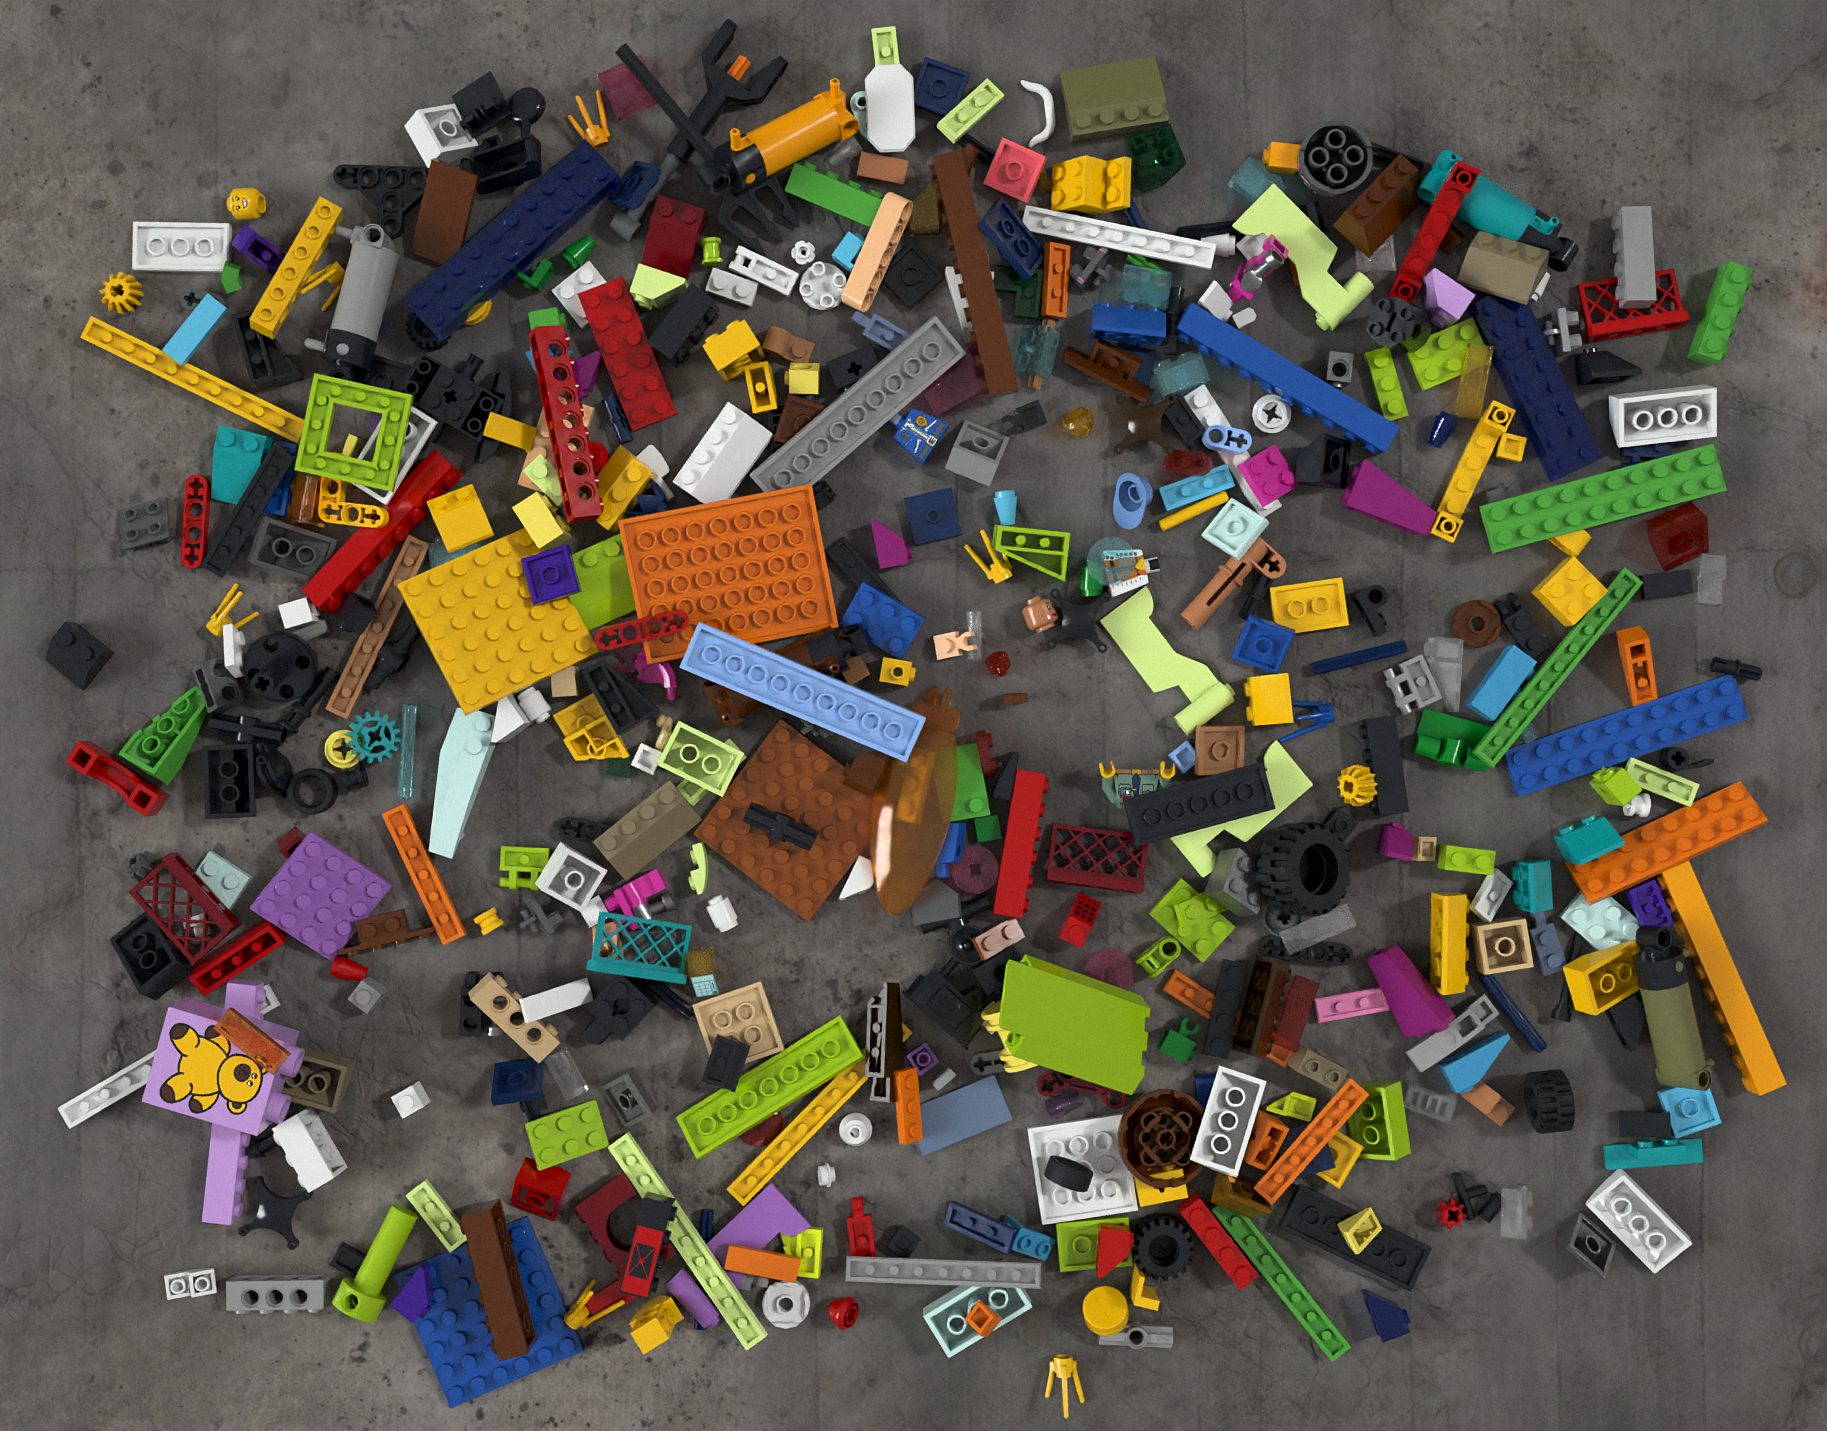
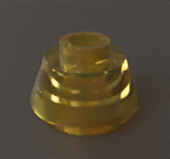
(1079, 422)

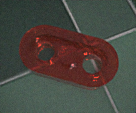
(1189, 463)
(988, 764)

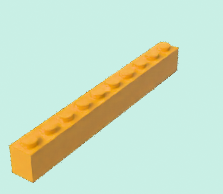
(1720, 980)

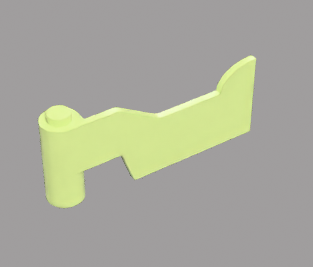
(1309, 252)
(1162, 666)
(1286, 785)

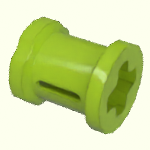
(711, 251)

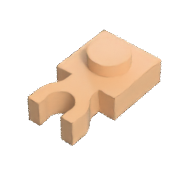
(951, 645)

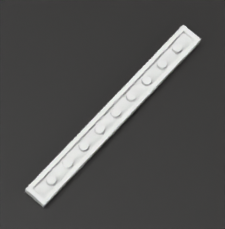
(125, 1082)

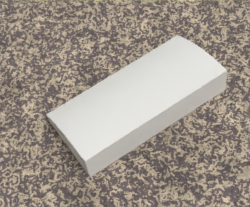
(1638, 1221)

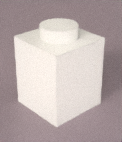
(299, 613)
(410, 1099)

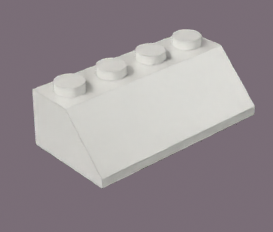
(1664, 415)
(418, 431)
(723, 456)
(1228, 1121)

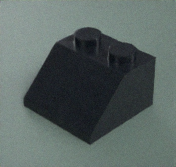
(77, 654)

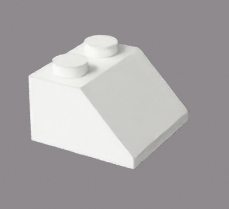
(439, 134)

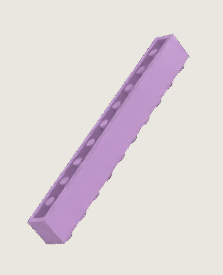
(228, 1145)

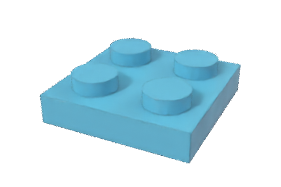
(1689, 1110)

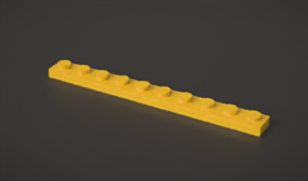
(193, 379)
(801, 1129)

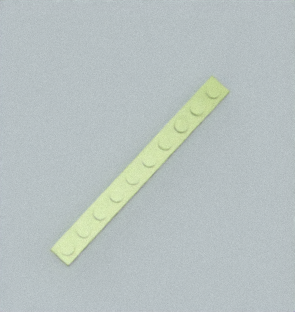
(691, 1245)

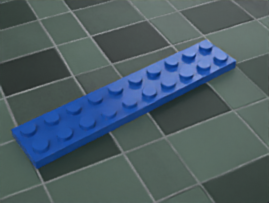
(1625, 734)

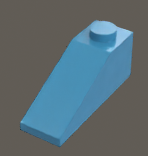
(1471, 1064)

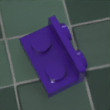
(1649, 904)

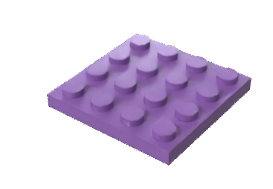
(320, 895)

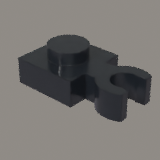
(1028, 416)

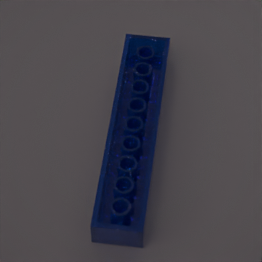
(512, 241)

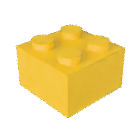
(1569, 591)

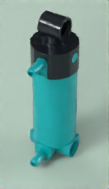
(1502, 213)

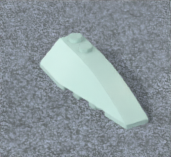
(459, 776)

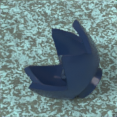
(650, 503)

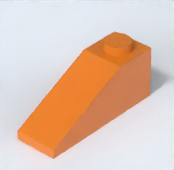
(1637, 664)

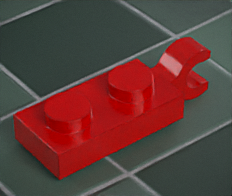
(861, 1230)

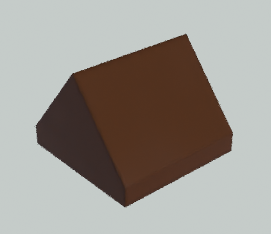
(1451, 239)

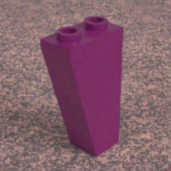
(1386, 501)
(1408, 993)

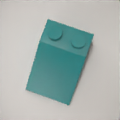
(236, 461)

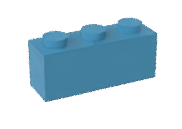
(1501, 683)

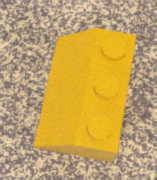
(620, 484)

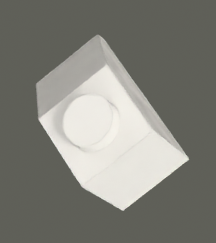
(1216, 302)

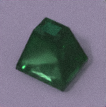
(1154, 157)

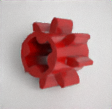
(1444, 1217)

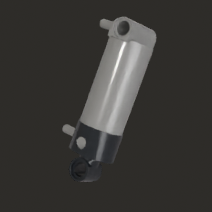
(361, 302)

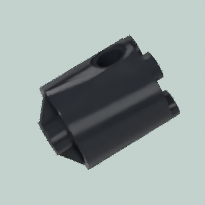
(1399, 325)

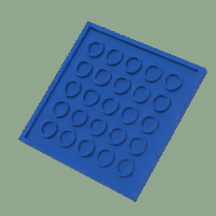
(456, 1326)

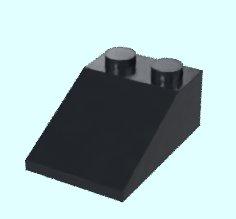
(150, 957)

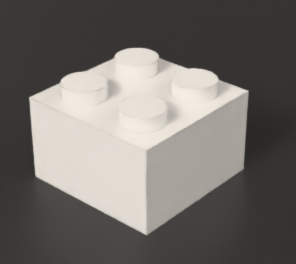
(571, 877)

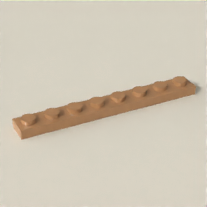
(379, 629)

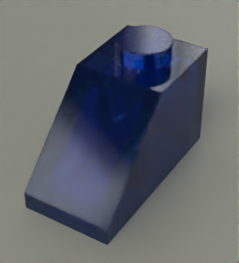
(1386, 1316)

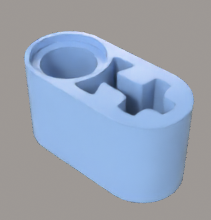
(1230, 447)

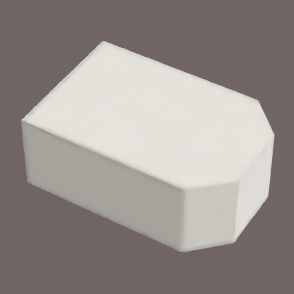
(1243, 318)

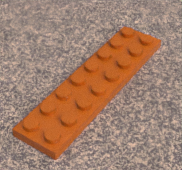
(1669, 842)

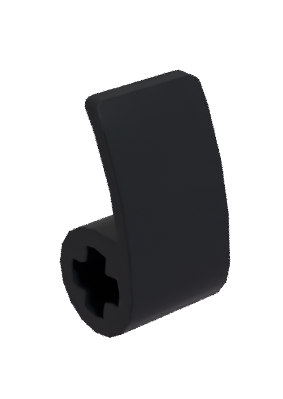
(1682, 759)

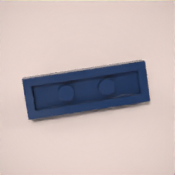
(980, 1227)

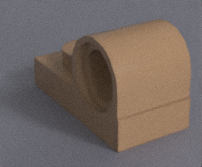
(786, 346)

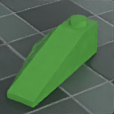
(167, 741)

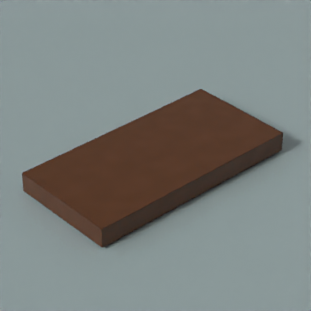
(444, 211)

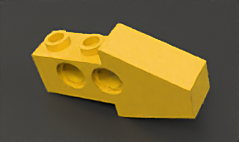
(655, 1322)

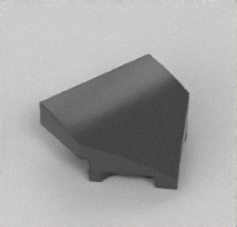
(936, 904)

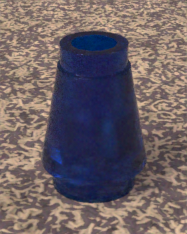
(1442, 429)

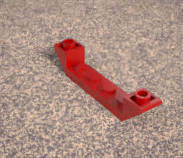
(1433, 229)

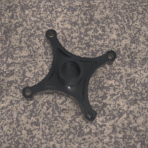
(1078, 620)
(275, 1212)

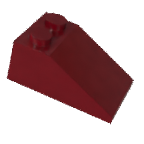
(674, 236)

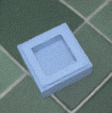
(1183, 756)

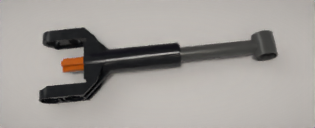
(722, 91)

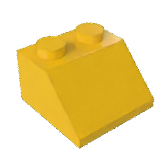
(460, 518)

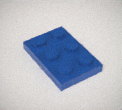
(884, 619)

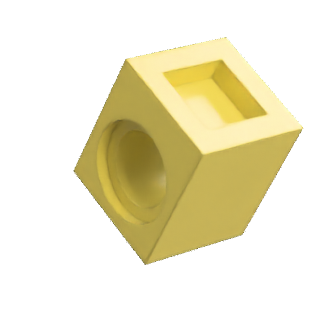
(803, 378)

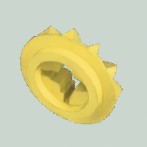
(336, 757)

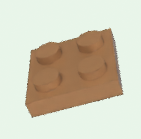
(1219, 748)

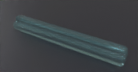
(407, 745)

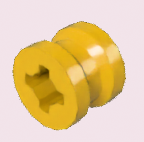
(488, 921)

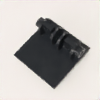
(481, 105)

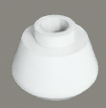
(850, 1124)

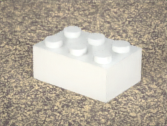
(309, 1149)

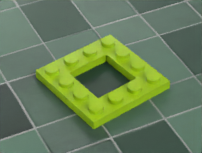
(395, 412)

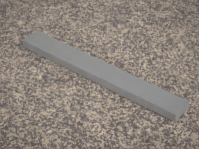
(943, 1272)

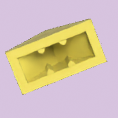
(1360, 1229)

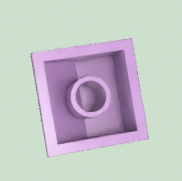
(1444, 298)

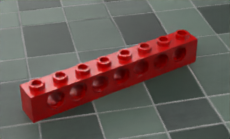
(555, 412)

